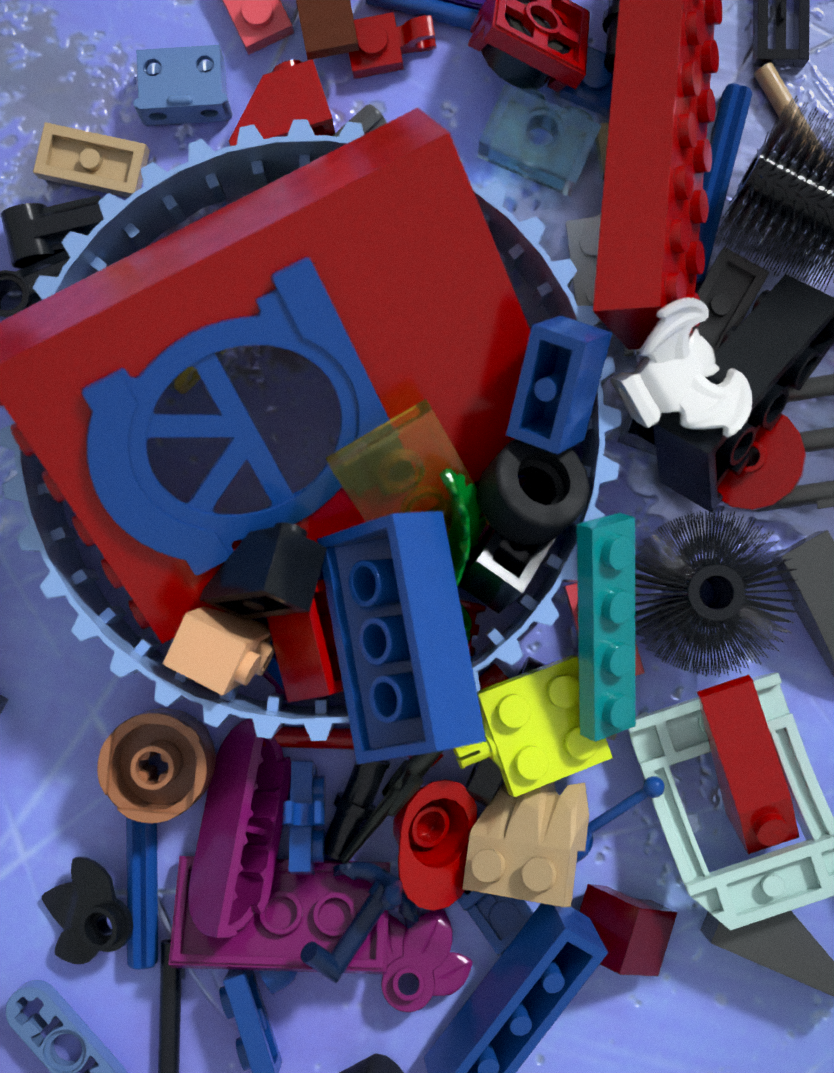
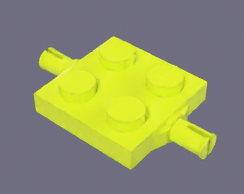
(534, 728)

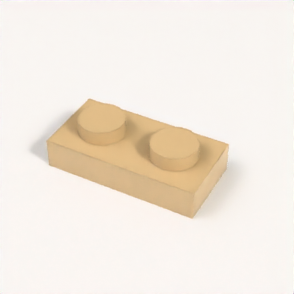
(90, 160)

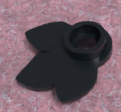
(83, 912)

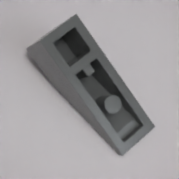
(778, 944)

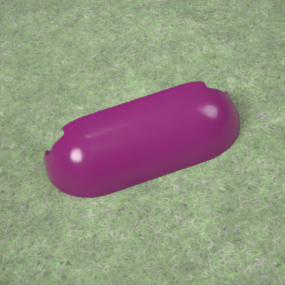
(239, 833)

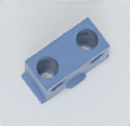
(181, 85)

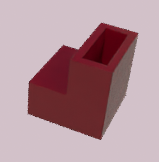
(630, 928)

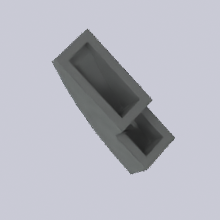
(816, 581)

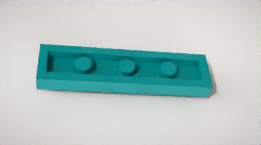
(606, 625)

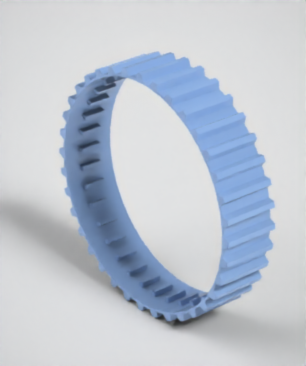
(133, 225)

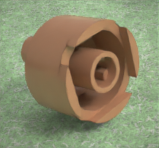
(134, 783)

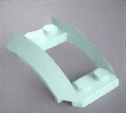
(763, 883)

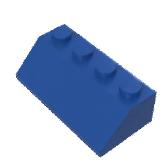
(401, 637)

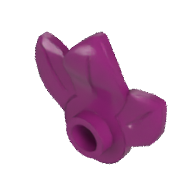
(426, 955)

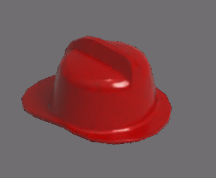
(434, 843)

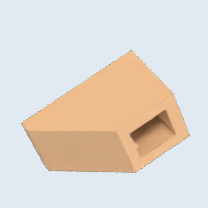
(220, 649)

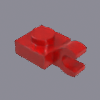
(384, 43)

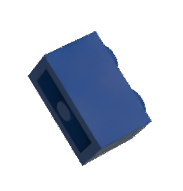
(558, 383)

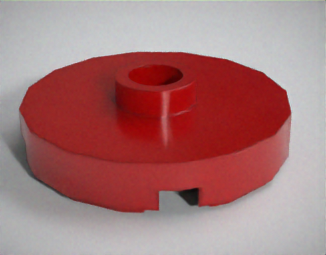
(774, 474)

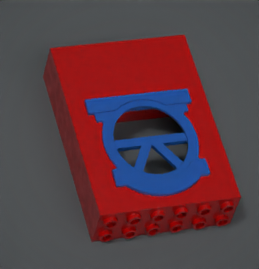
(353, 262)

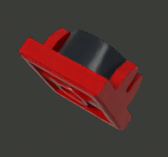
(533, 41)

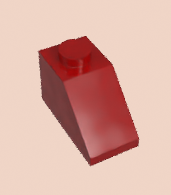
(286, 95)

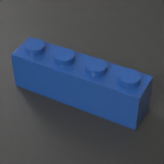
(520, 995)

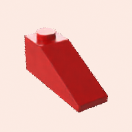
(747, 765)

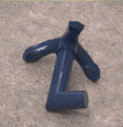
(383, 895)

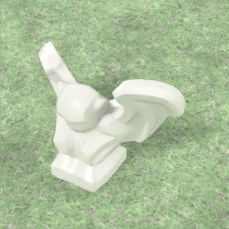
(676, 374)

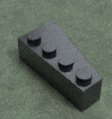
(774, 351)

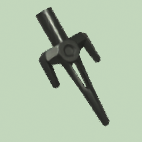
(396, 794)

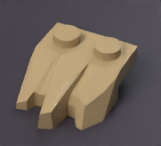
(529, 844)

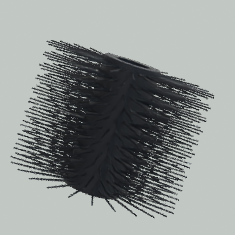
(793, 193)
(729, 585)

